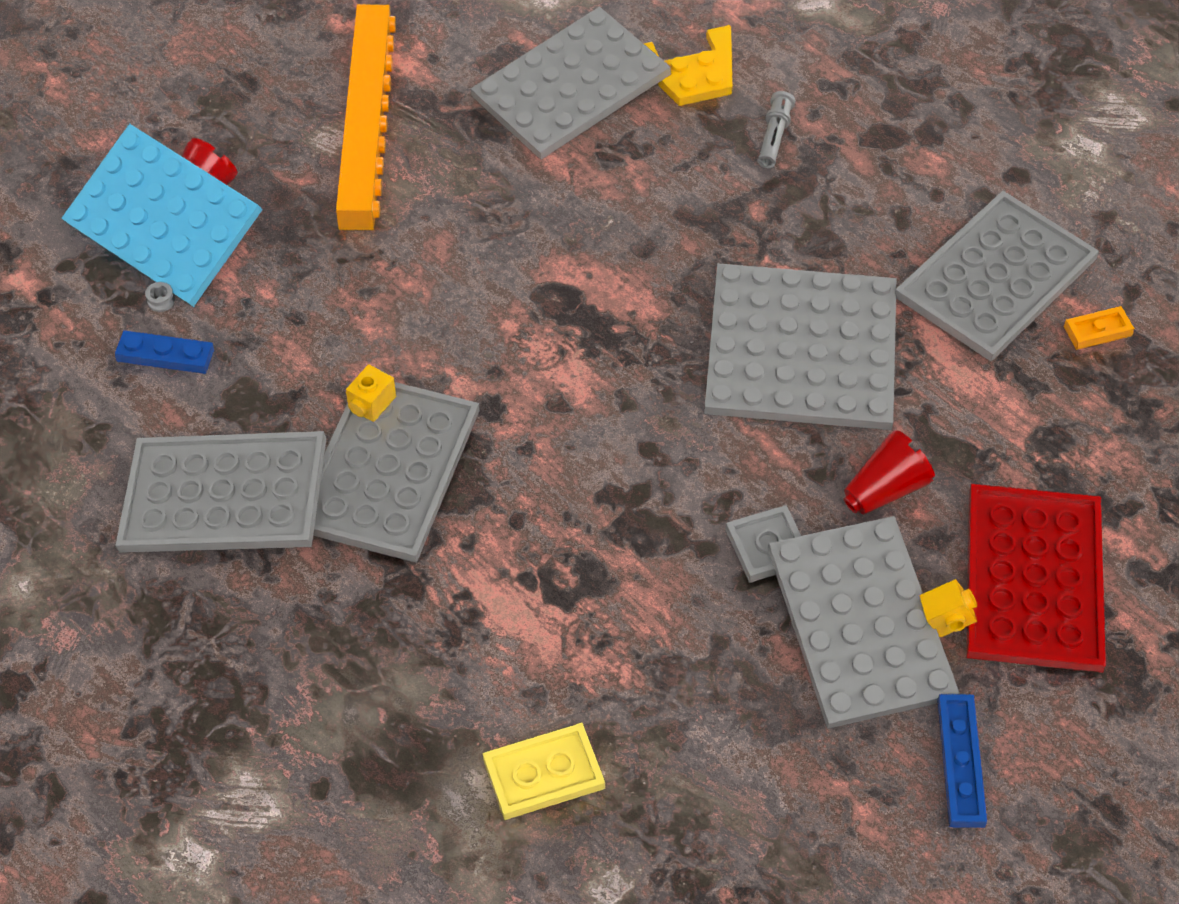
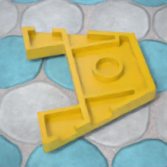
(701, 74)

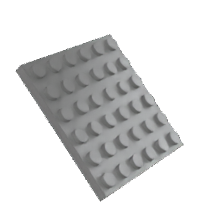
(802, 347)

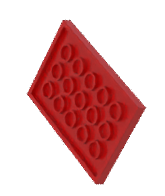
(1036, 578)

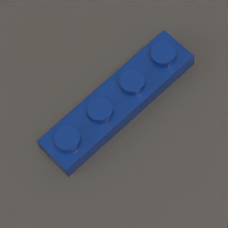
(962, 761)

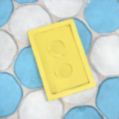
(543, 771)

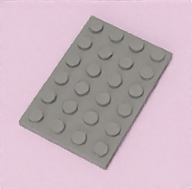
(570, 82)
(996, 275)
(392, 473)
(222, 492)
(861, 622)

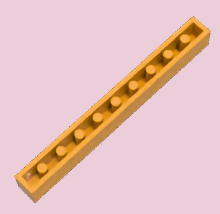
(365, 118)

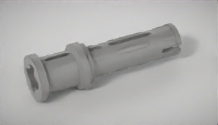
(769, 153)

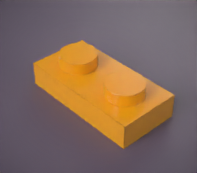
(1098, 327)

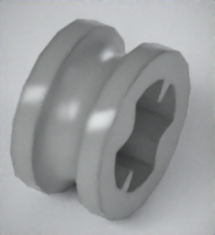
(159, 289)

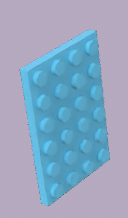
(162, 214)

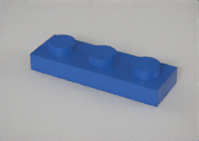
(164, 352)

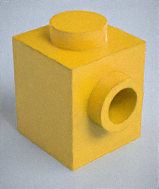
(370, 393)
(949, 608)

